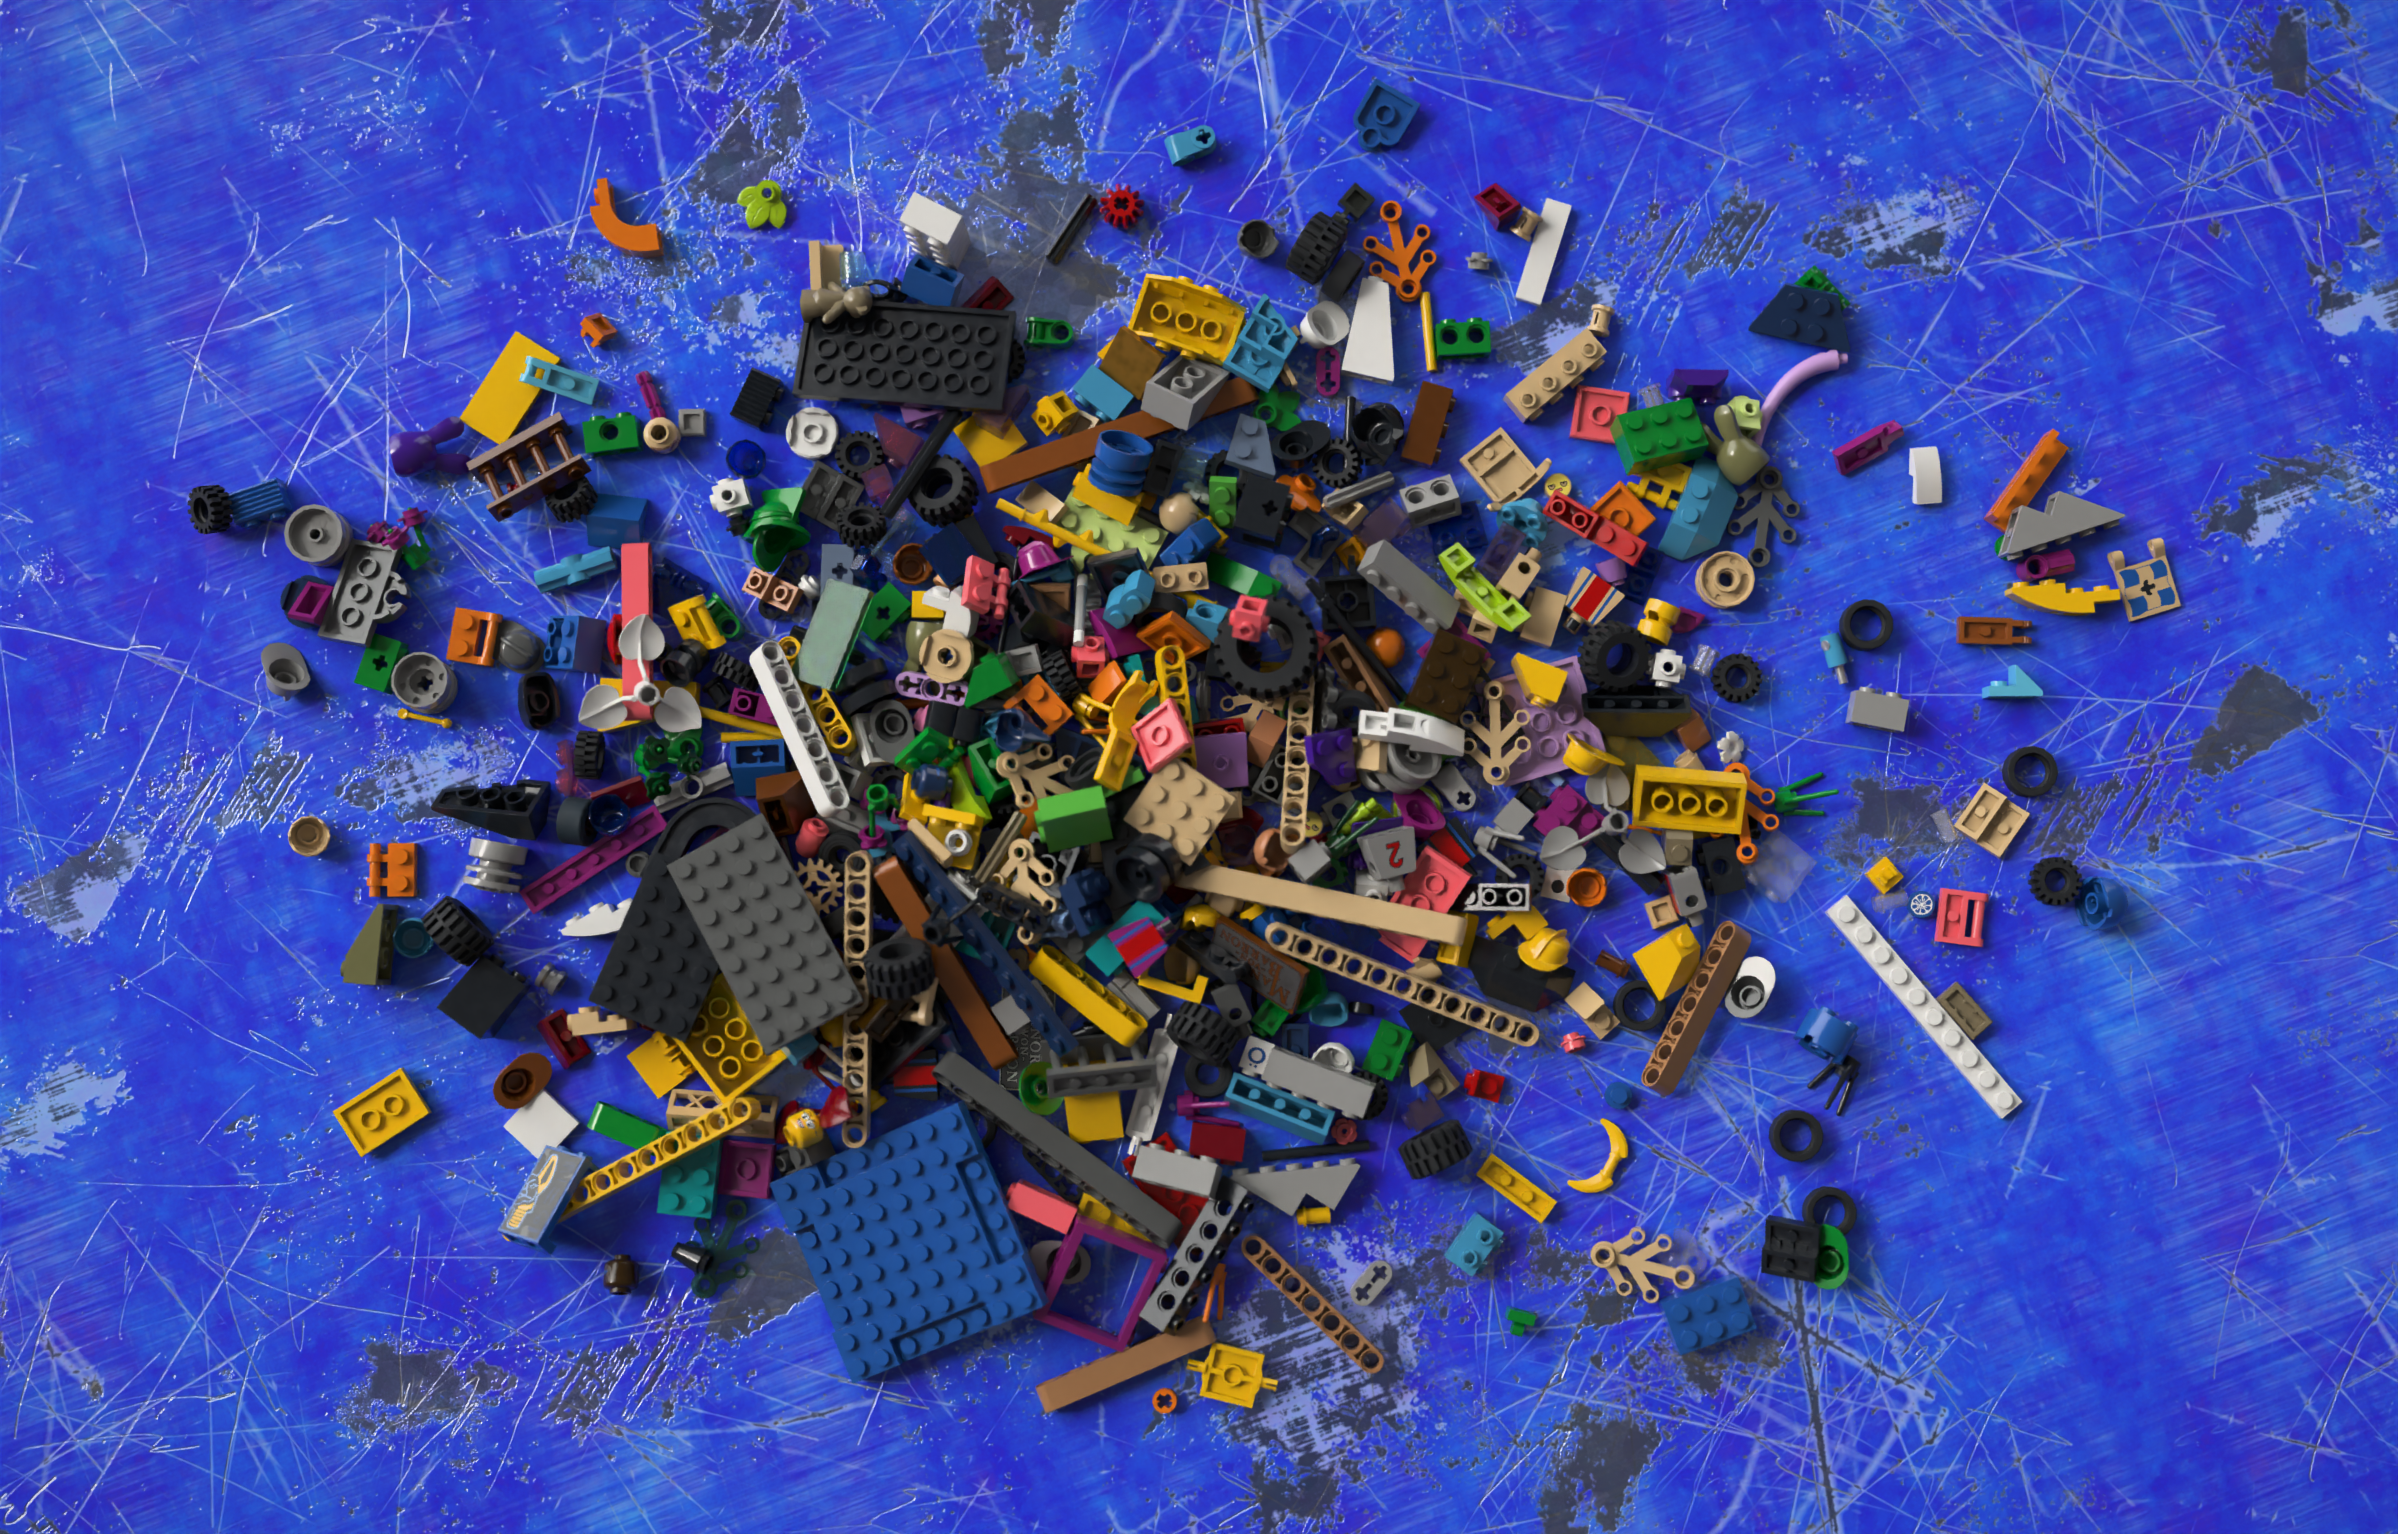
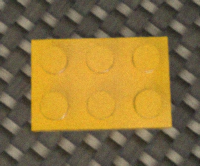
(382, 1112)

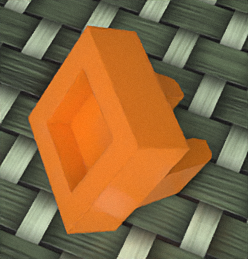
(598, 328)

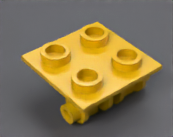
(661, 1063)

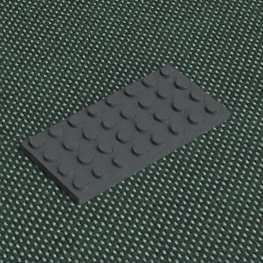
(765, 934)

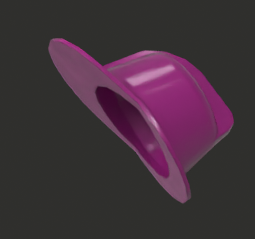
(1036, 557)
(1419, 813)

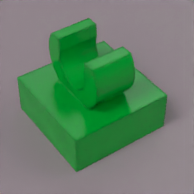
(1519, 1319)

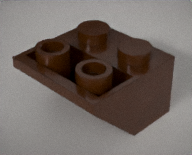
(784, 802)

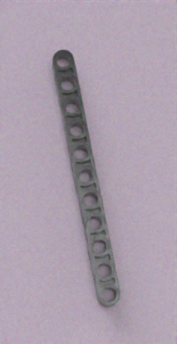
(1057, 1149)

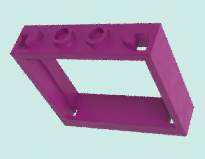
(1060, 1265)

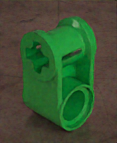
(1046, 333)
(722, 616)

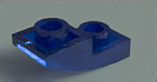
(1641, 577)

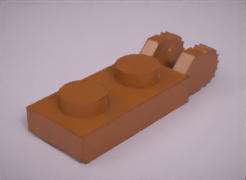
(1990, 631)

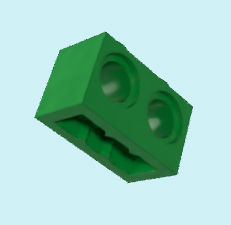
(1463, 347)

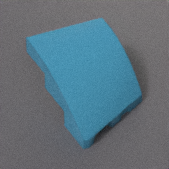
(1261, 347)

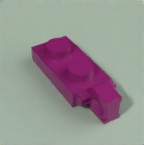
(1866, 447)

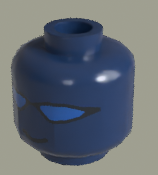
(931, 782)

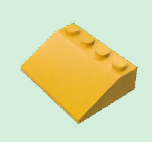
(726, 1046)

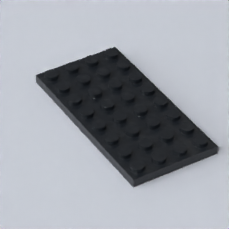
(909, 357)

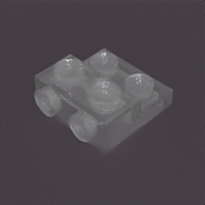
(1779, 867)

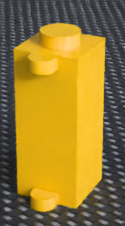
(1117, 507)

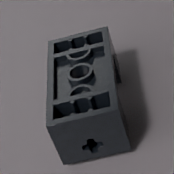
(1262, 513)

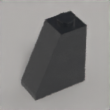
(1041, 615)

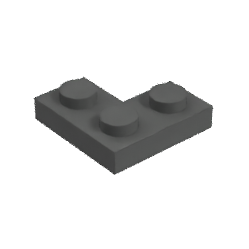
(1305, 524)

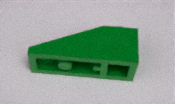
(1240, 578)

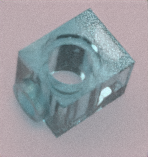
(1192, 466)

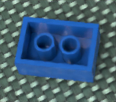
(1706, 1314)

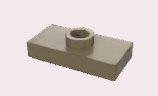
(1964, 1010)

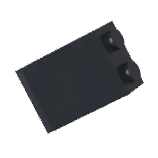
(485, 996)

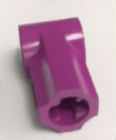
(2046, 565)

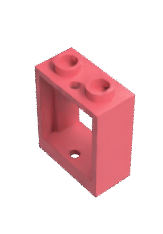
(1041, 1205)

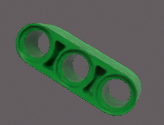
(624, 1126)

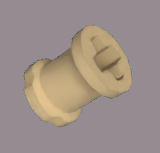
(1526, 224)
(1600, 320)

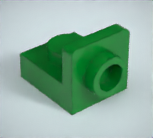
(1268, 1019)

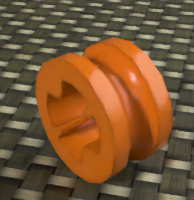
(1165, 1409)

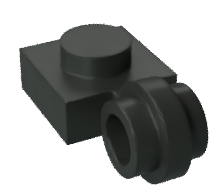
(1354, 203)

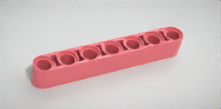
(636, 600)

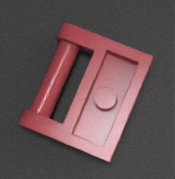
(1953, 915)

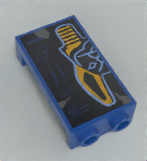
(545, 1197)

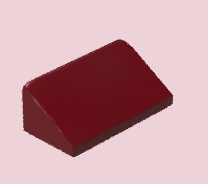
(990, 296)
(630, 791)
(564, 1045)

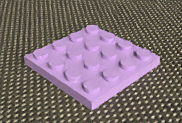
(1547, 726)

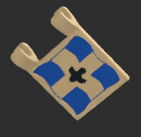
(2146, 586)

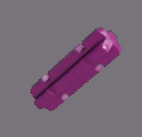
(650, 394)

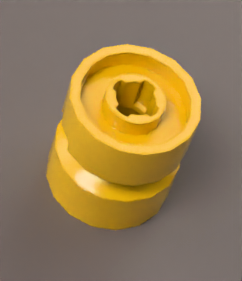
(1658, 620)

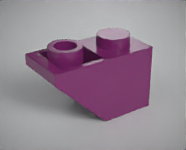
(751, 706)

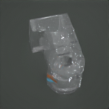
(1283, 571)

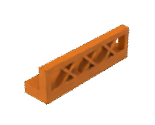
(2027, 479)

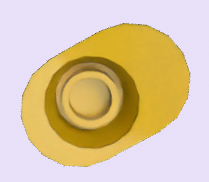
(1587, 758)
(1546, 950)

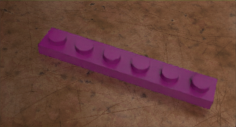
(593, 860)

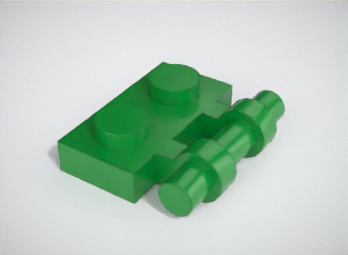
(926, 749)

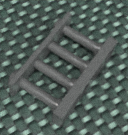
(1099, 1077)

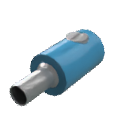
(1835, 655)

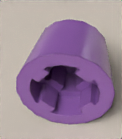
(1612, 571)

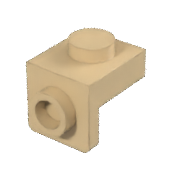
(1347, 515)

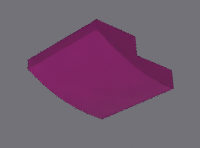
(1119, 641)

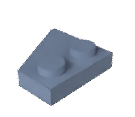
(1251, 447)

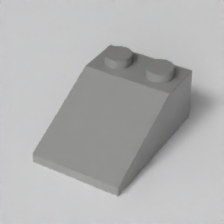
(1183, 391)

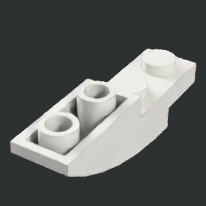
(1412, 728)
(601, 920)

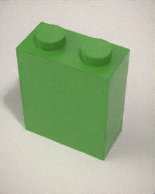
(1073, 819)

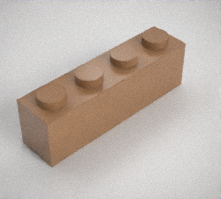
(1358, 672)

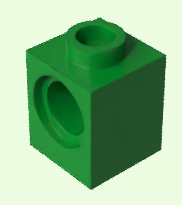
(1341, 872)

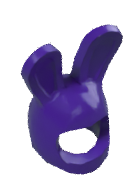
(416, 450)

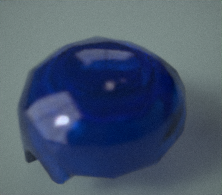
(745, 459)
(609, 815)

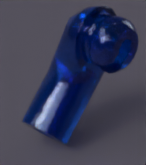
(1320, 537)

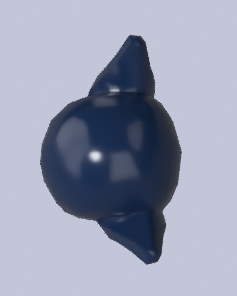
(1017, 731)

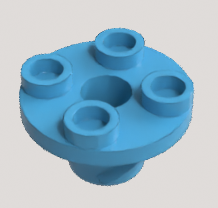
(1526, 517)

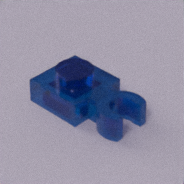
(866, 569)

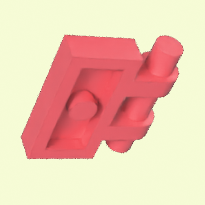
(978, 587)

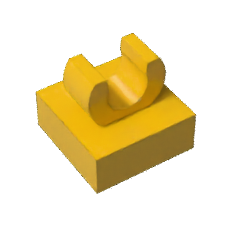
(1883, 875)

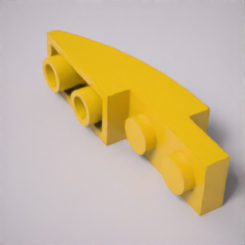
(2053, 599)

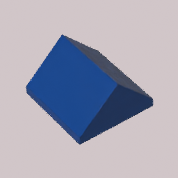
(616, 521)

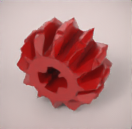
(1123, 197)

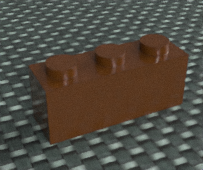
(1428, 425)

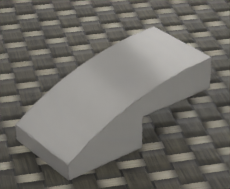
(1026, 659)

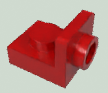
(1484, 1085)

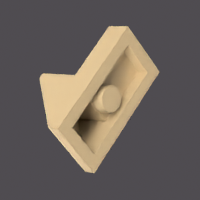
(1592, 1010)

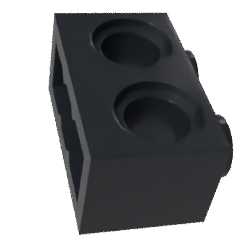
(1162, 469)

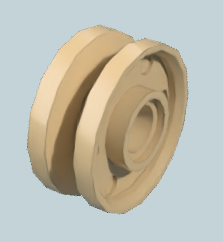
(1740, 576)

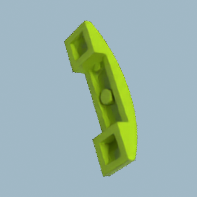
(1479, 591)
(962, 792)

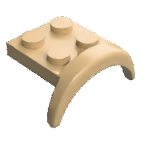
(1502, 469)

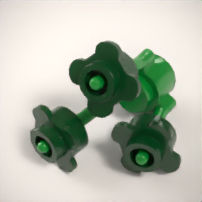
(655, 753)

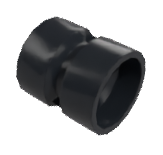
(684, 662)

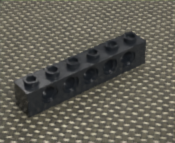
(1186, 1261)

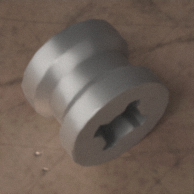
(551, 979)

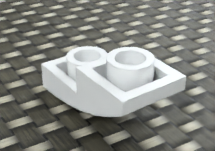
(1926, 474)

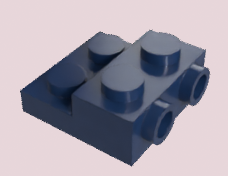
(1085, 900)

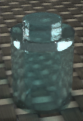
(852, 269)

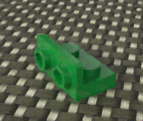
(1387, 1050)

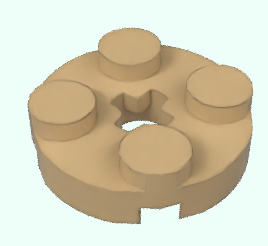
(934, 664)

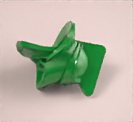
(776, 527)

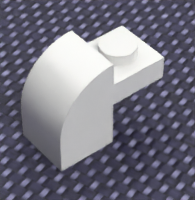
(957, 616)

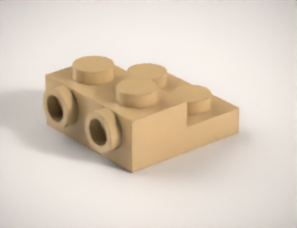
(593, 1020)

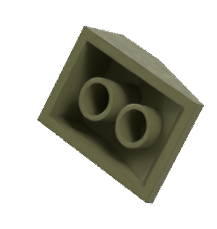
(372, 952)

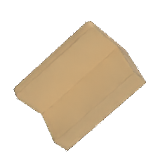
(824, 264)

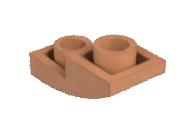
(772, 590)

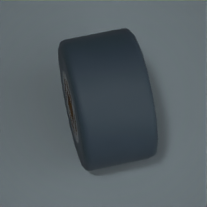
(574, 823)

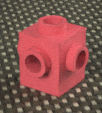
(1249, 618)
(1090, 657)

